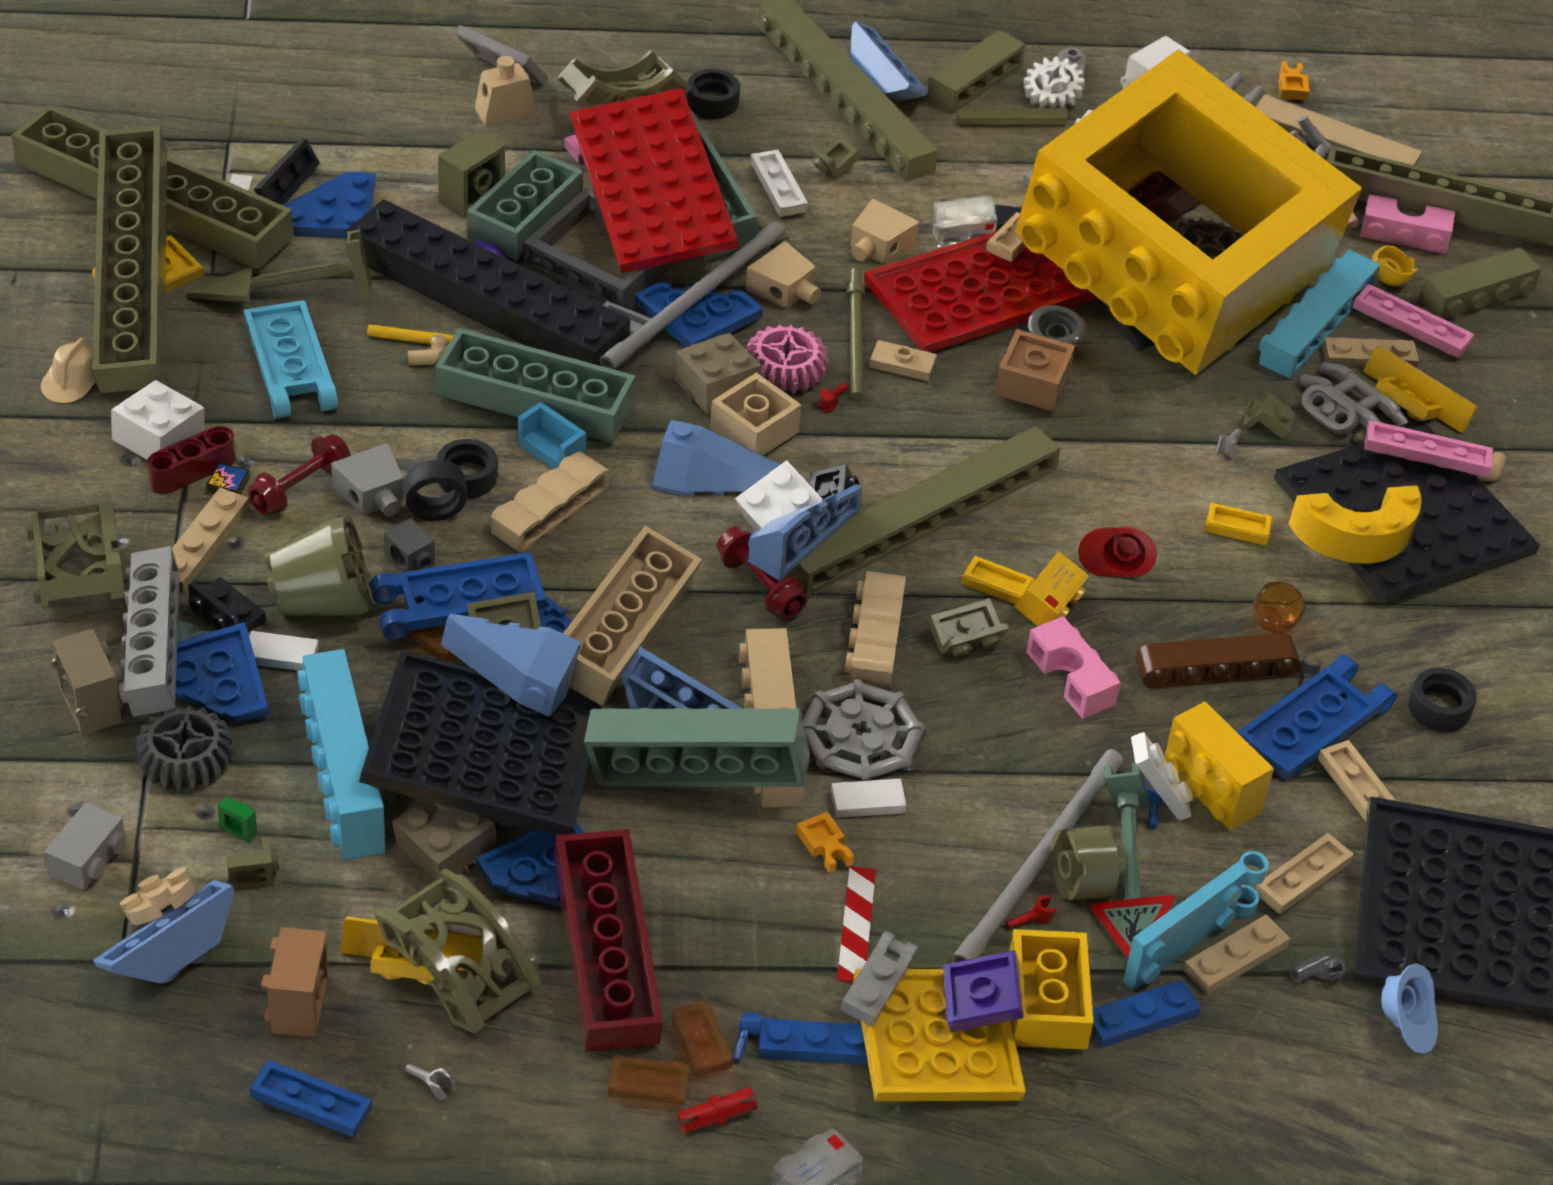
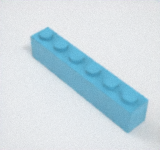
(1317, 314)

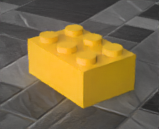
(1218, 765)
(1053, 989)

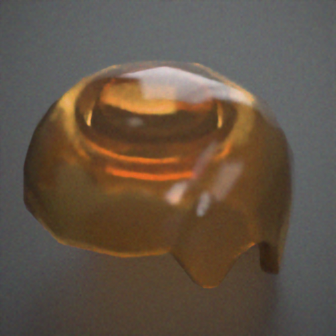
(1278, 607)

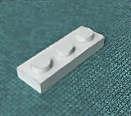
(779, 183)
(1162, 776)

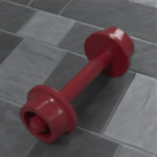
(269, 494)
(785, 596)

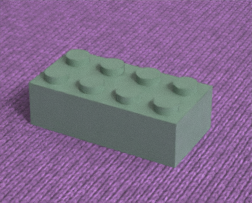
(523, 202)

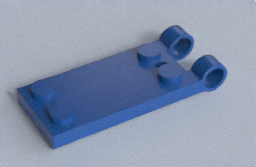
(447, 589)
(1314, 717)

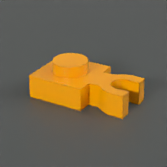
(1292, 83)
(824, 837)

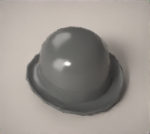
(1057, 324)

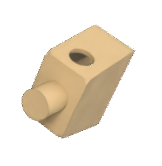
(504, 93)
(882, 233)
(783, 277)

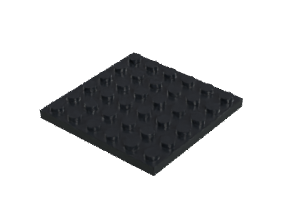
(1456, 531)
(477, 749)
(1460, 900)

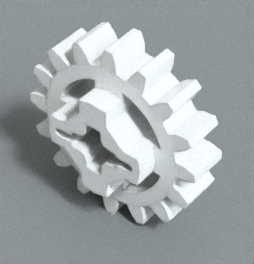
(1054, 83)

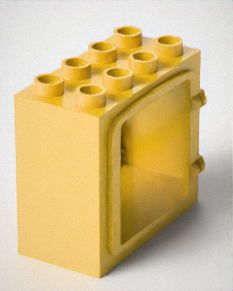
(1227, 158)

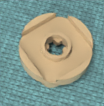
(157, 895)

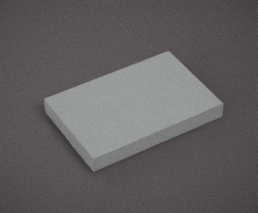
(491, 50)

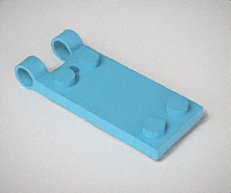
(289, 355)
(1195, 919)

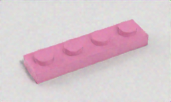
(1413, 321)
(1428, 448)

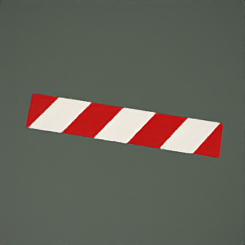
(856, 922)

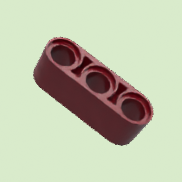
(190, 459)

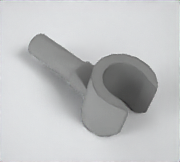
(1228, 444)
(435, 1080)

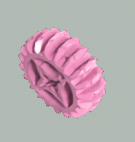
(789, 357)

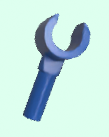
(1155, 802)
(749, 1025)

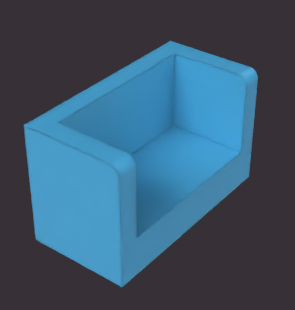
(549, 435)

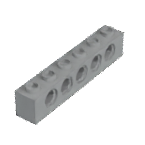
(151, 632)

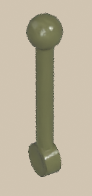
(1359, 437)

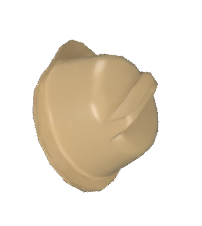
(70, 373)

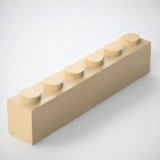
(1337, 132)
(769, 687)

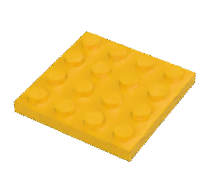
(921, 1060)

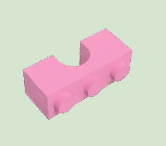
(1387, 224)
(1061, 647)

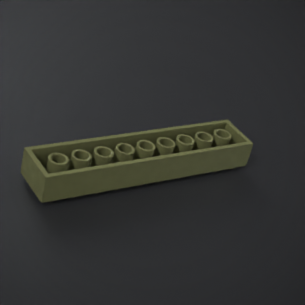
(196, 202)
(130, 259)

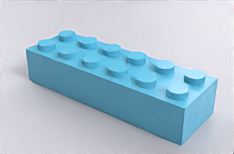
(340, 754)

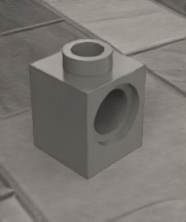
(409, 547)

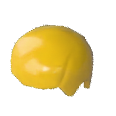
(1394, 266)

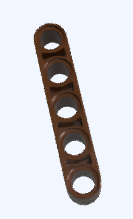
(1217, 660)

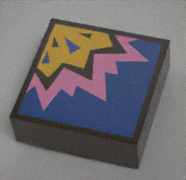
(228, 478)

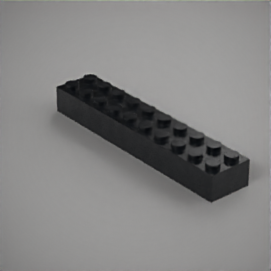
(487, 286)

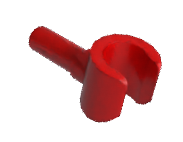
(829, 398)
(1038, 914)

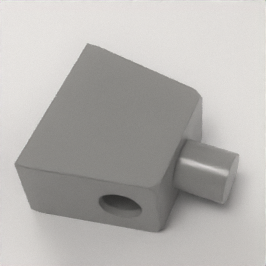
(370, 481)

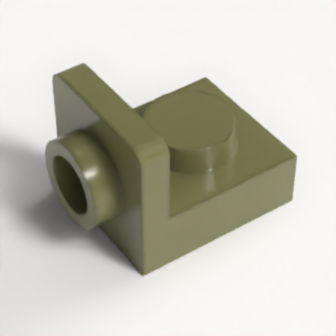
(253, 869)

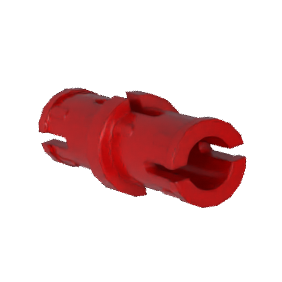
(717, 1110)

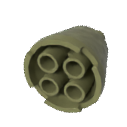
(321, 572)

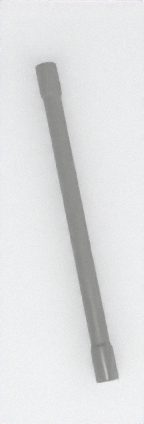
(624, 349)
(976, 941)

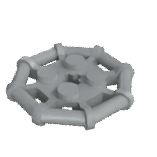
(854, 752)

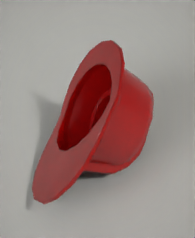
(1117, 552)

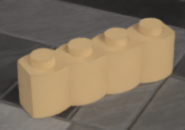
(549, 501)
(877, 629)

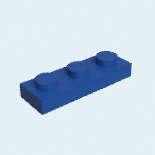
(1144, 1013)
(812, 1041)
(311, 1098)

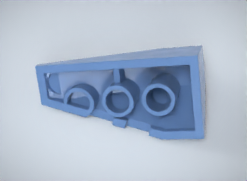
(703, 461)
(797, 534)
(520, 661)

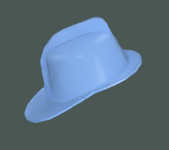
(1411, 1007)

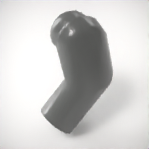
(1319, 966)

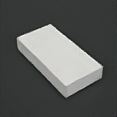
(281, 650)
(868, 798)

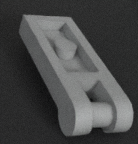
(878, 979)

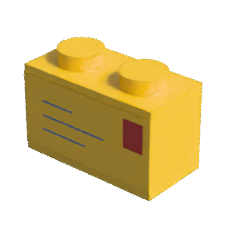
(1052, 590)

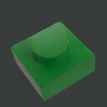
(237, 819)

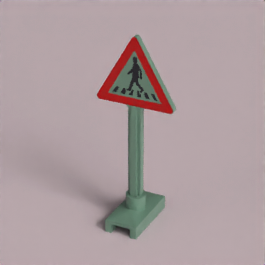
(1134, 913)

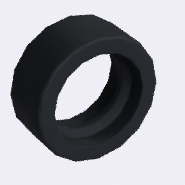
(713, 106)
(476, 452)
(435, 507)
(1439, 717)

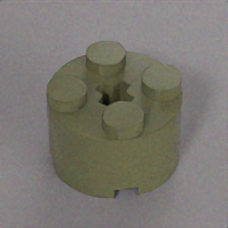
(1086, 862)

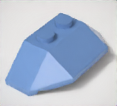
(882, 65)
(659, 685)
(173, 940)

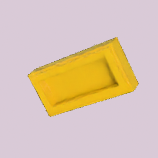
(1238, 524)
(996, 580)

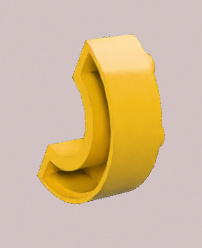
(1357, 535)

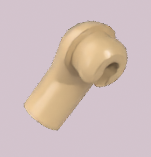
(429, 356)
(1498, 463)

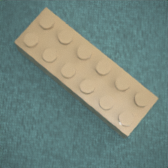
(628, 611)

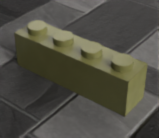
(975, 71)
(1480, 283)

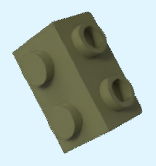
(967, 627)

